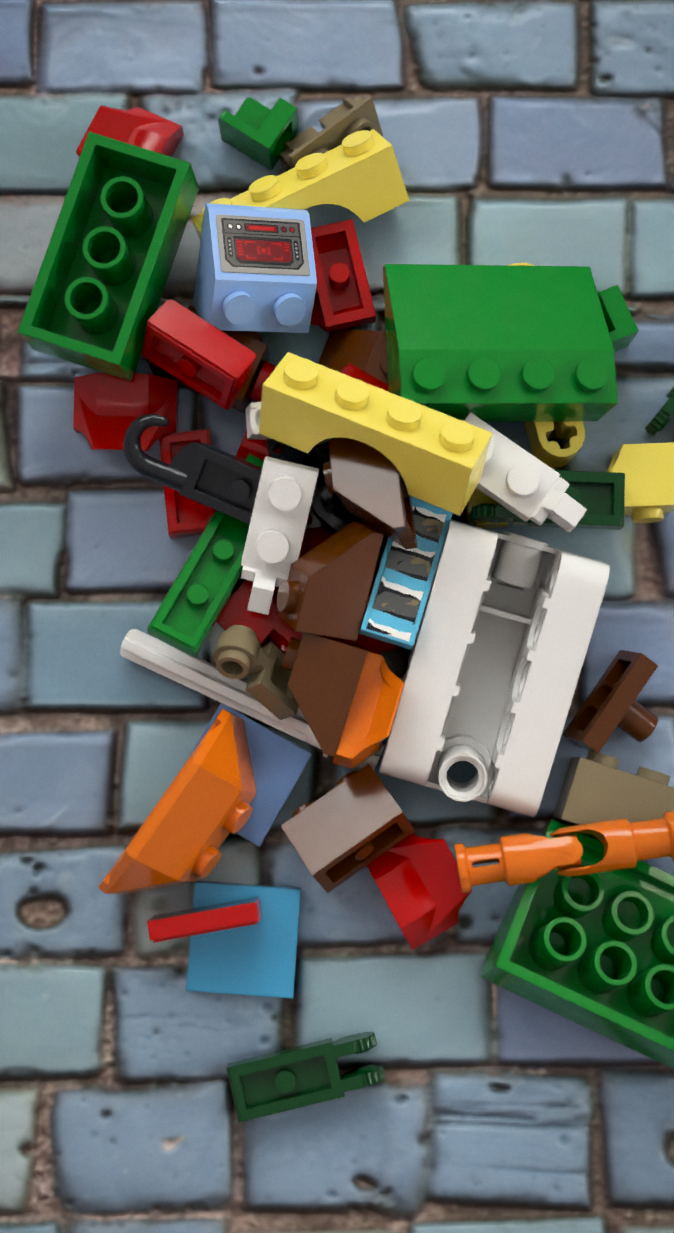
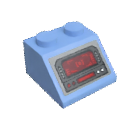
(255, 269)

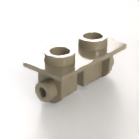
(342, 121)

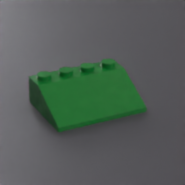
(499, 341)
(594, 950)

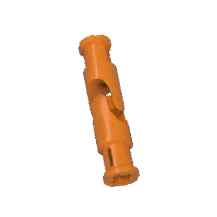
(528, 857)

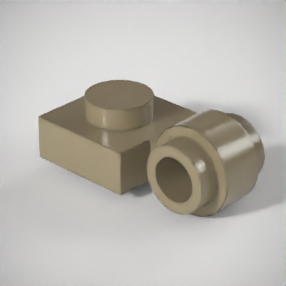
(240, 654)

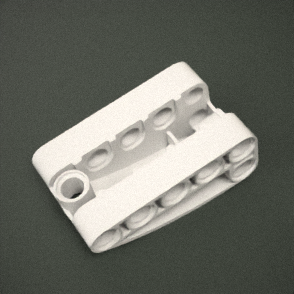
(494, 666)

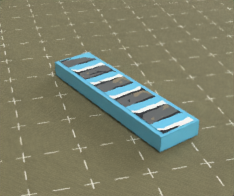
(406, 579)

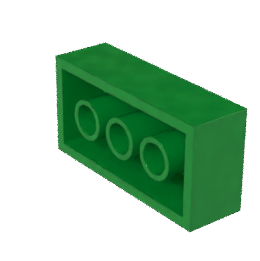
(109, 256)

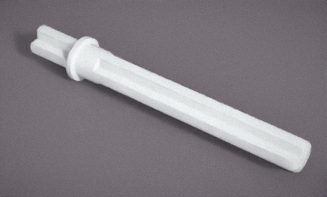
(208, 681)

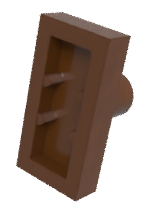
(614, 704)

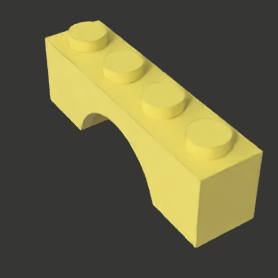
(354, 175)
(431, 450)
(647, 483)

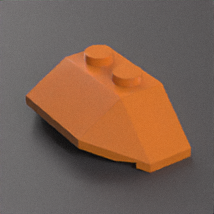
(192, 816)

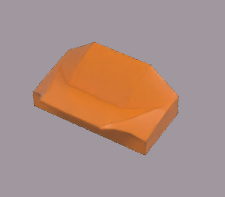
(369, 713)

